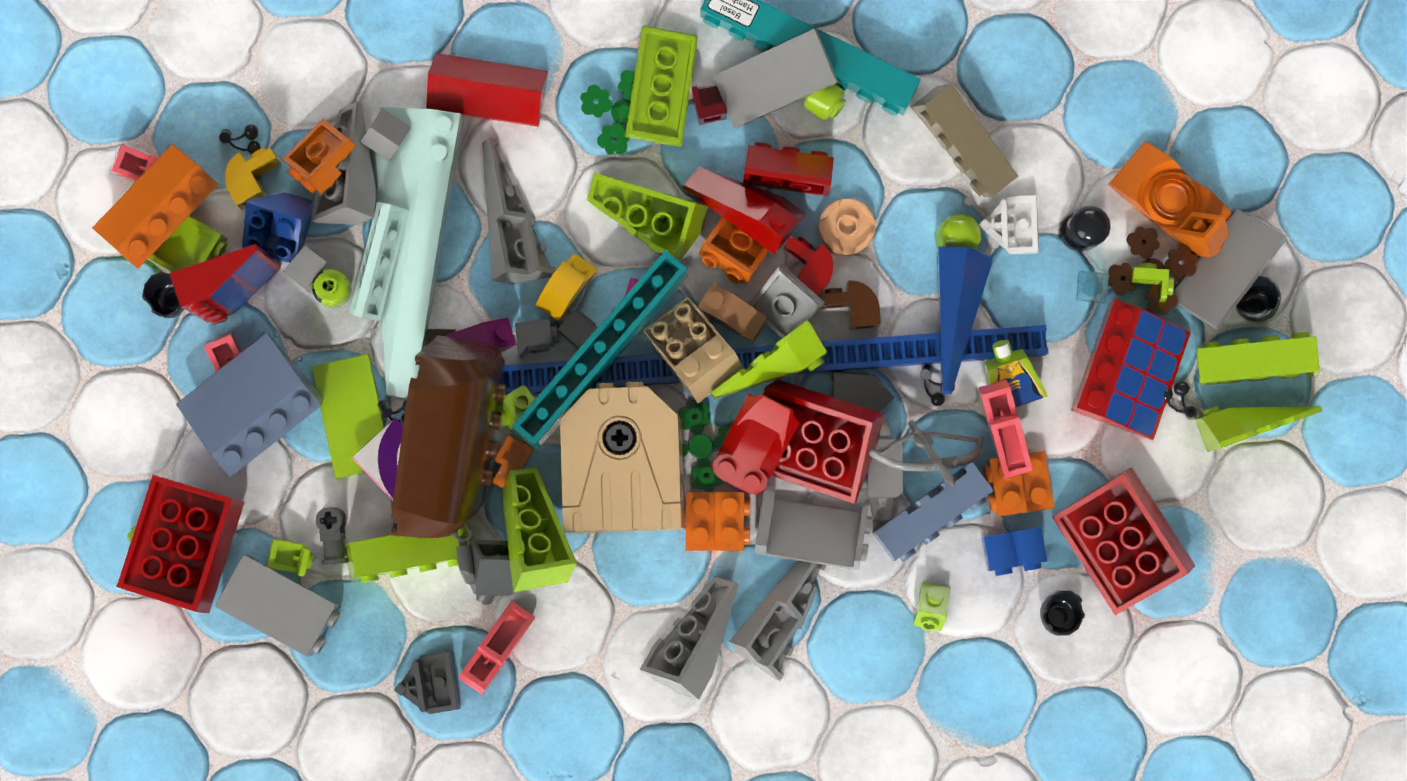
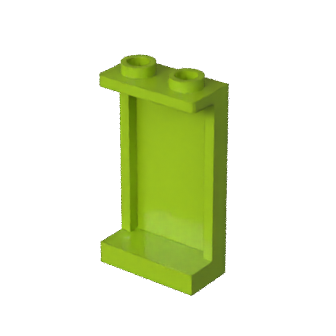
(189, 246)

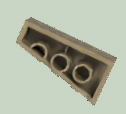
(965, 140)

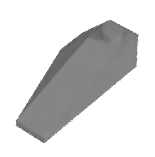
(354, 191)
(691, 649)

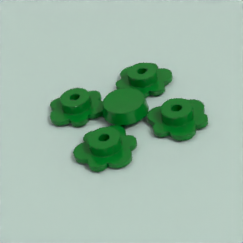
(619, 113)
(701, 445)

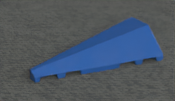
(960, 287)

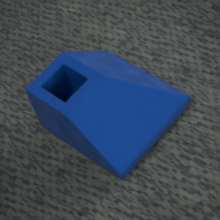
(277, 224)

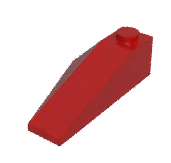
(754, 211)

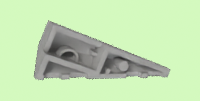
(513, 243)
(771, 628)

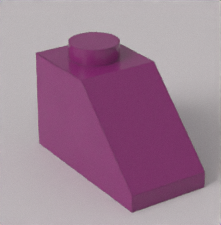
(491, 332)

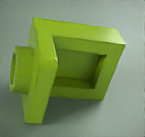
(1149, 274)
(514, 406)
(289, 556)
(932, 606)

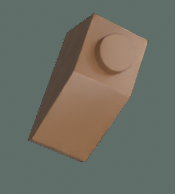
(732, 312)

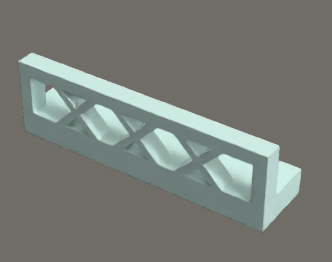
(378, 261)

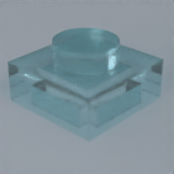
(1092, 287)

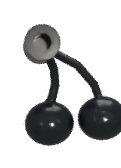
(251, 133)
(1181, 389)
(938, 398)
(387, 411)

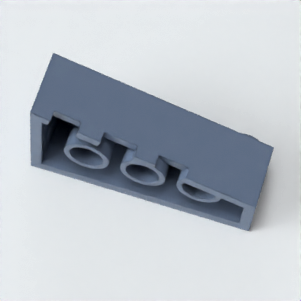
(933, 511)

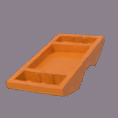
(1164, 191)

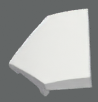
(1015, 224)

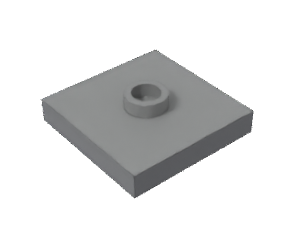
(786, 302)

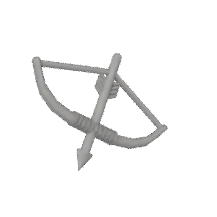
(924, 440)

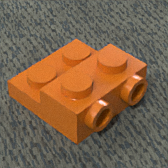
(316, 157)
(732, 252)
(1020, 492)
(716, 521)

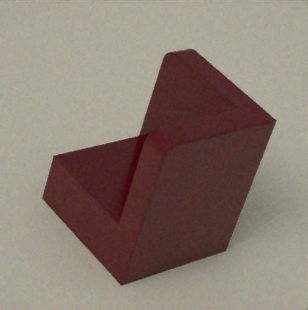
(708, 105)

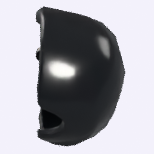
(161, 296)
(1260, 300)
(1062, 613)

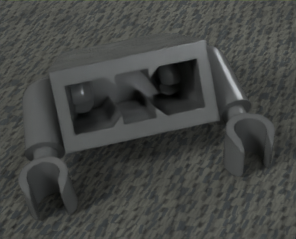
(484, 566)

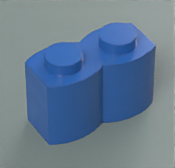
(1014, 549)

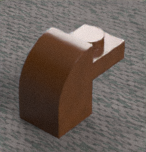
(861, 304)

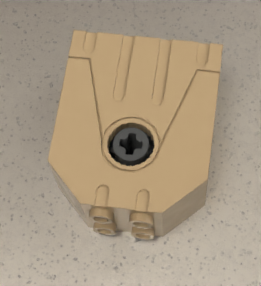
(625, 485)

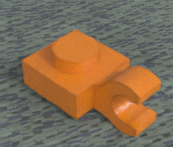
(511, 457)

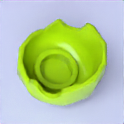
(958, 231)

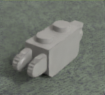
(881, 481)

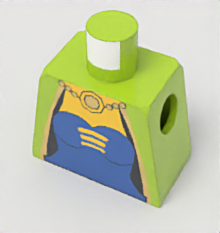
(1017, 371)

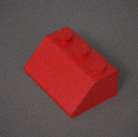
(788, 169)

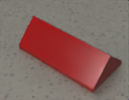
(486, 89)

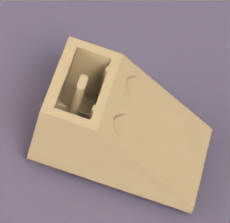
(693, 349)

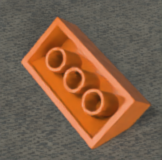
(155, 206)

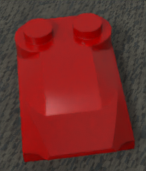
(755, 443)

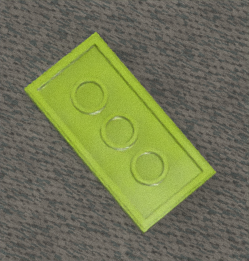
(661, 86)
(348, 410)

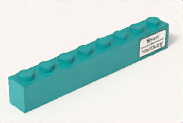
(854, 68)
(601, 349)

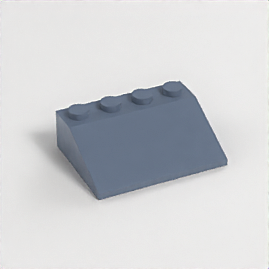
(249, 404)

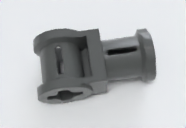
(332, 535)

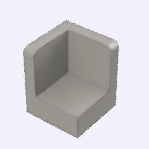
(385, 134)
(305, 267)

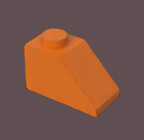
(1203, 233)

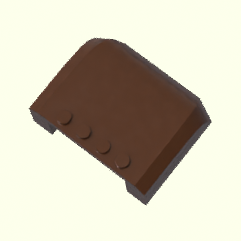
(448, 437)

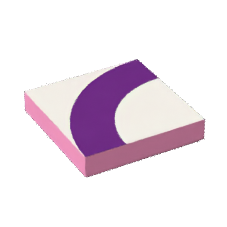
(381, 457)

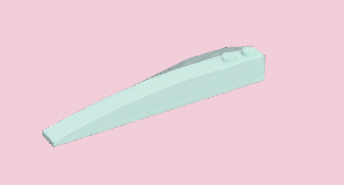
(421, 181)

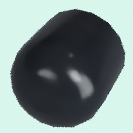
(1088, 227)

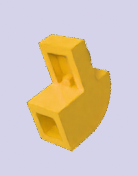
(242, 175)
(565, 286)

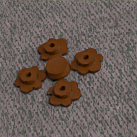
(1146, 251)

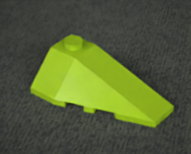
(651, 215)
(790, 356)
(1237, 424)

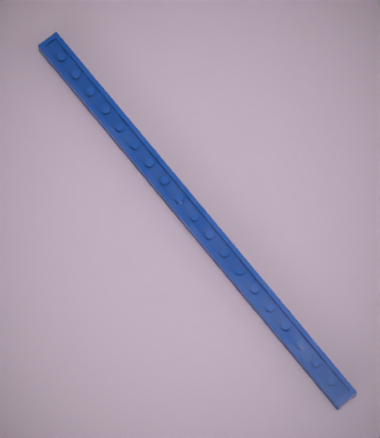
(840, 356)

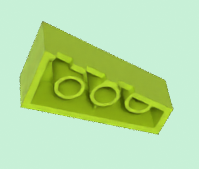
(1258, 360)
(534, 534)
(398, 554)

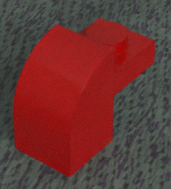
(818, 264)

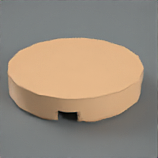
(847, 226)

